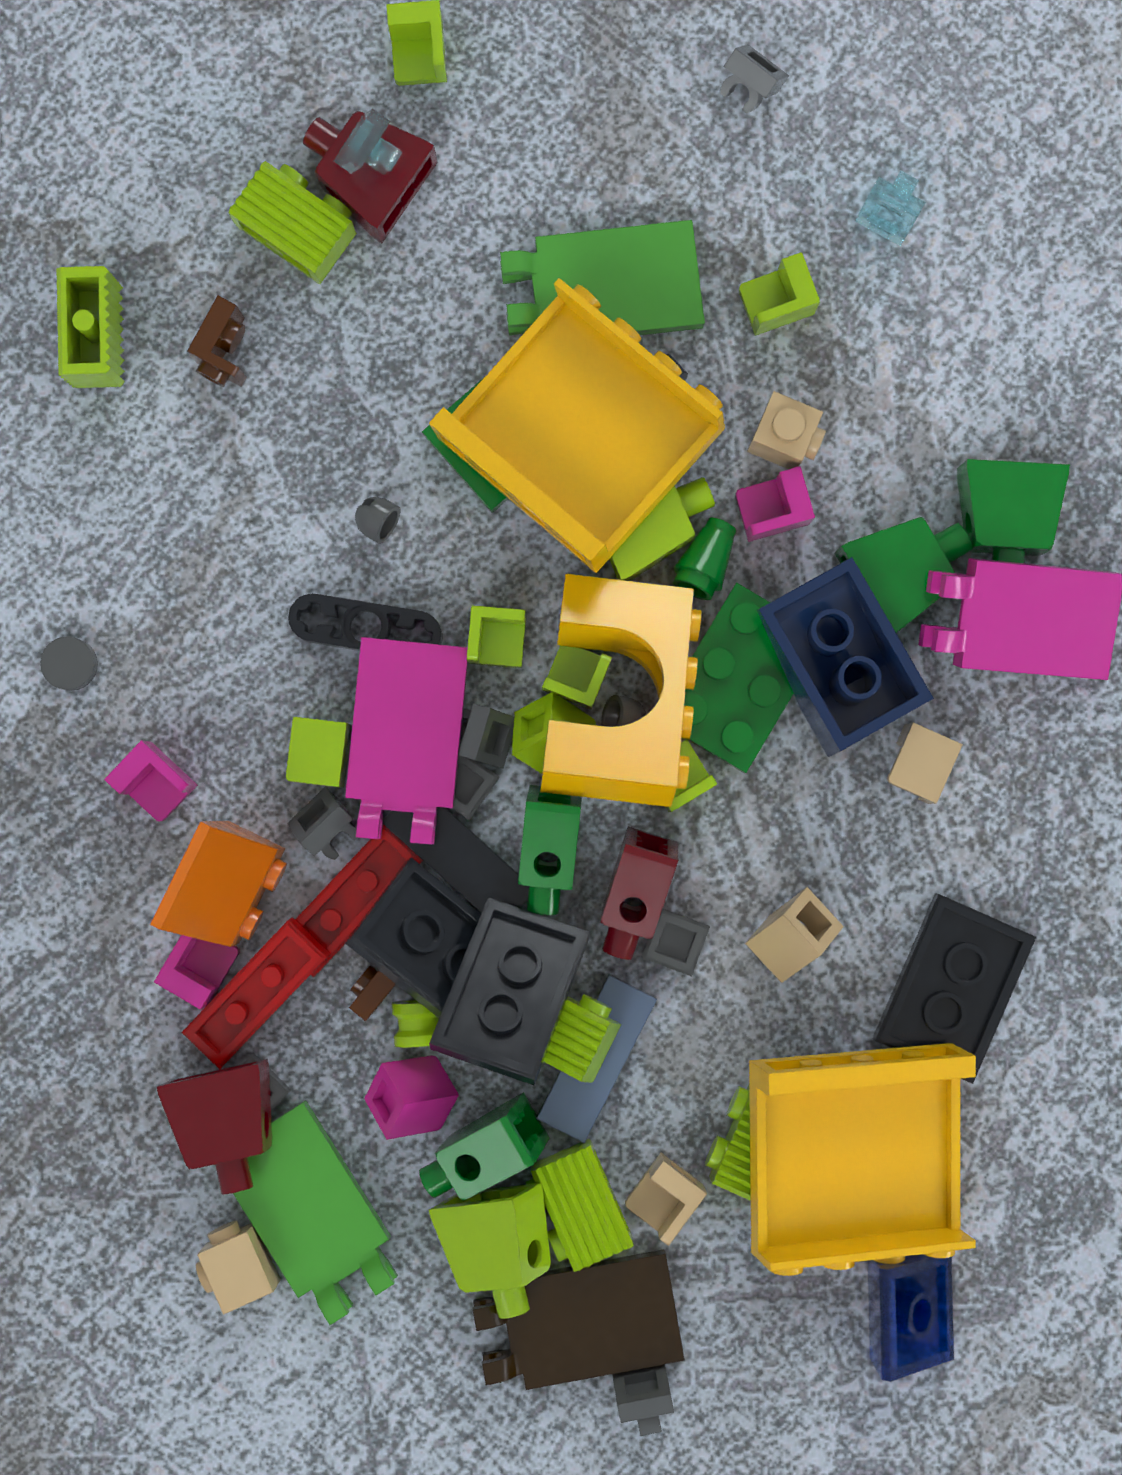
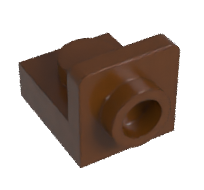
(219, 334)
(371, 991)

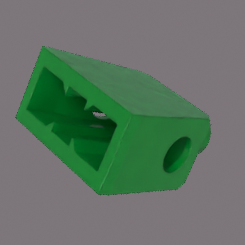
(1011, 506)
(899, 563)
(552, 827)
(487, 1150)

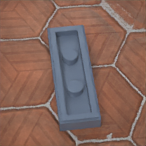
(575, 1104)

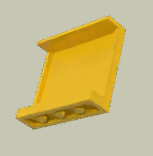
(583, 426)
(856, 1157)

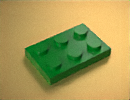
(737, 683)

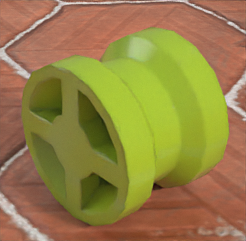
(414, 1023)

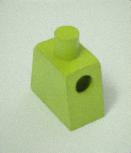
(663, 530)
(496, 1242)

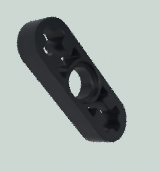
(328, 607)

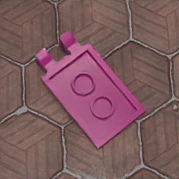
(1028, 618)
(406, 733)

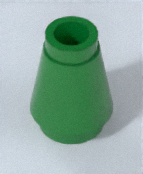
(706, 559)

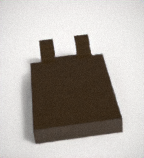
(587, 1323)

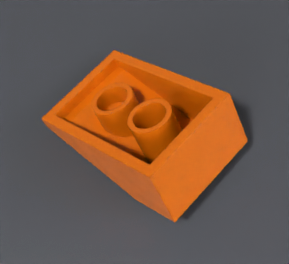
(220, 884)

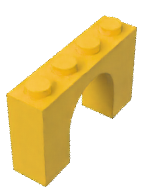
(643, 757)

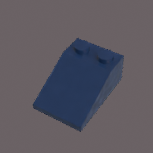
(842, 657)

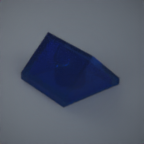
(910, 1315)

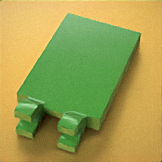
(633, 271)
(314, 1214)

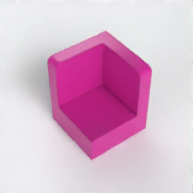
(775, 505)
(151, 780)
(196, 969)
(411, 1096)

